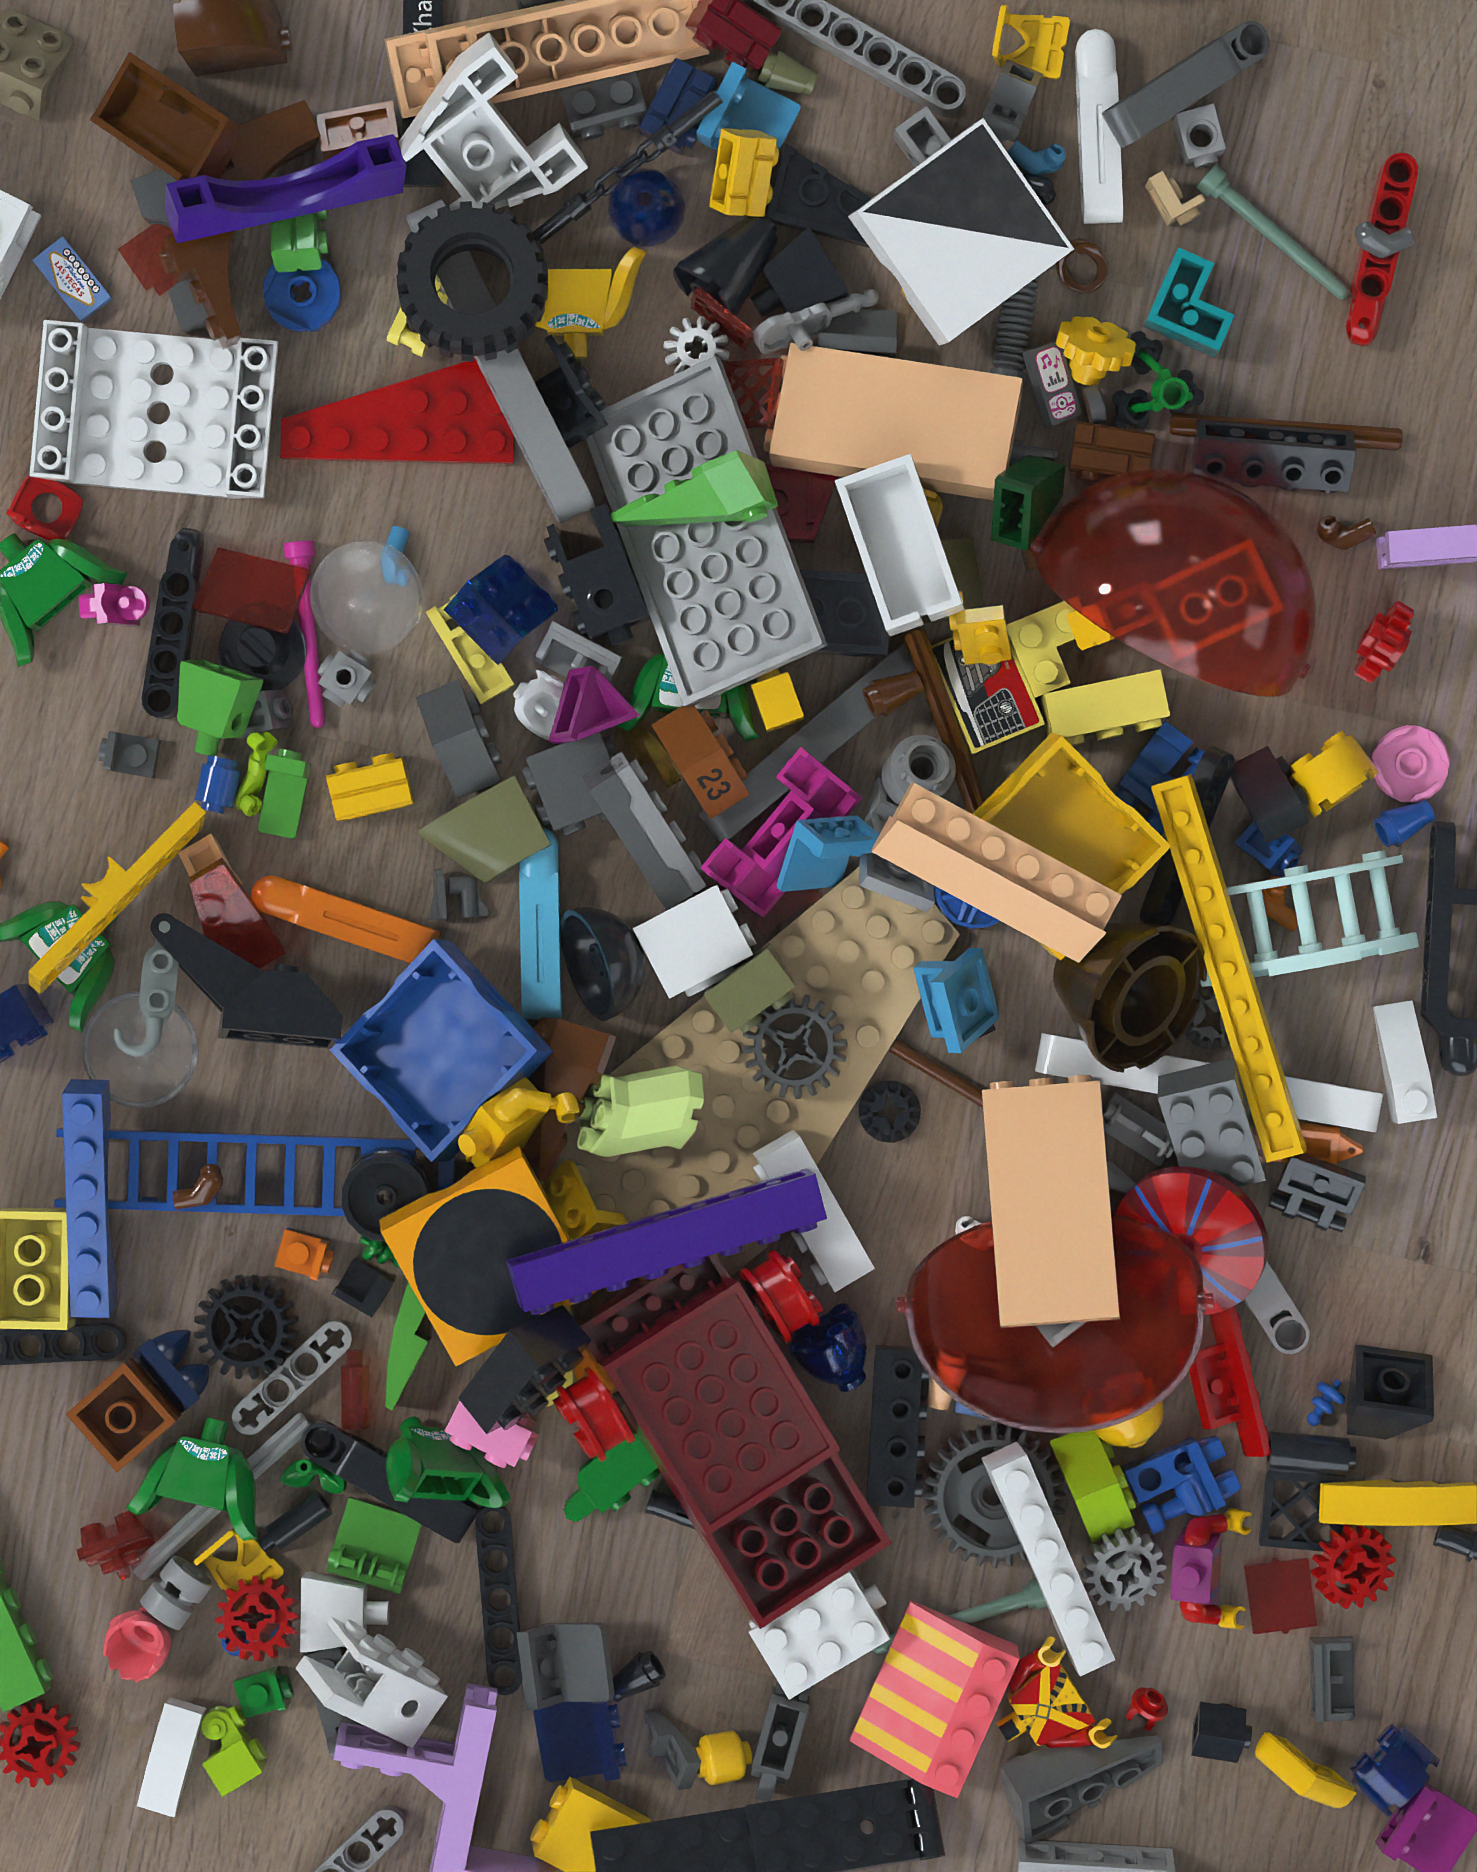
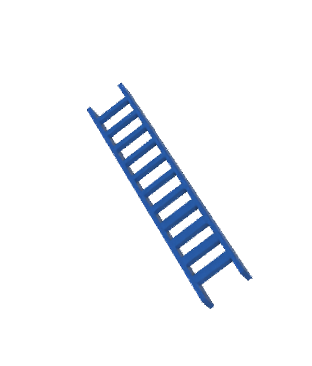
(328, 1207)

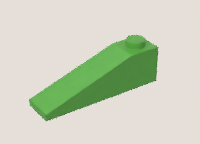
(720, 491)

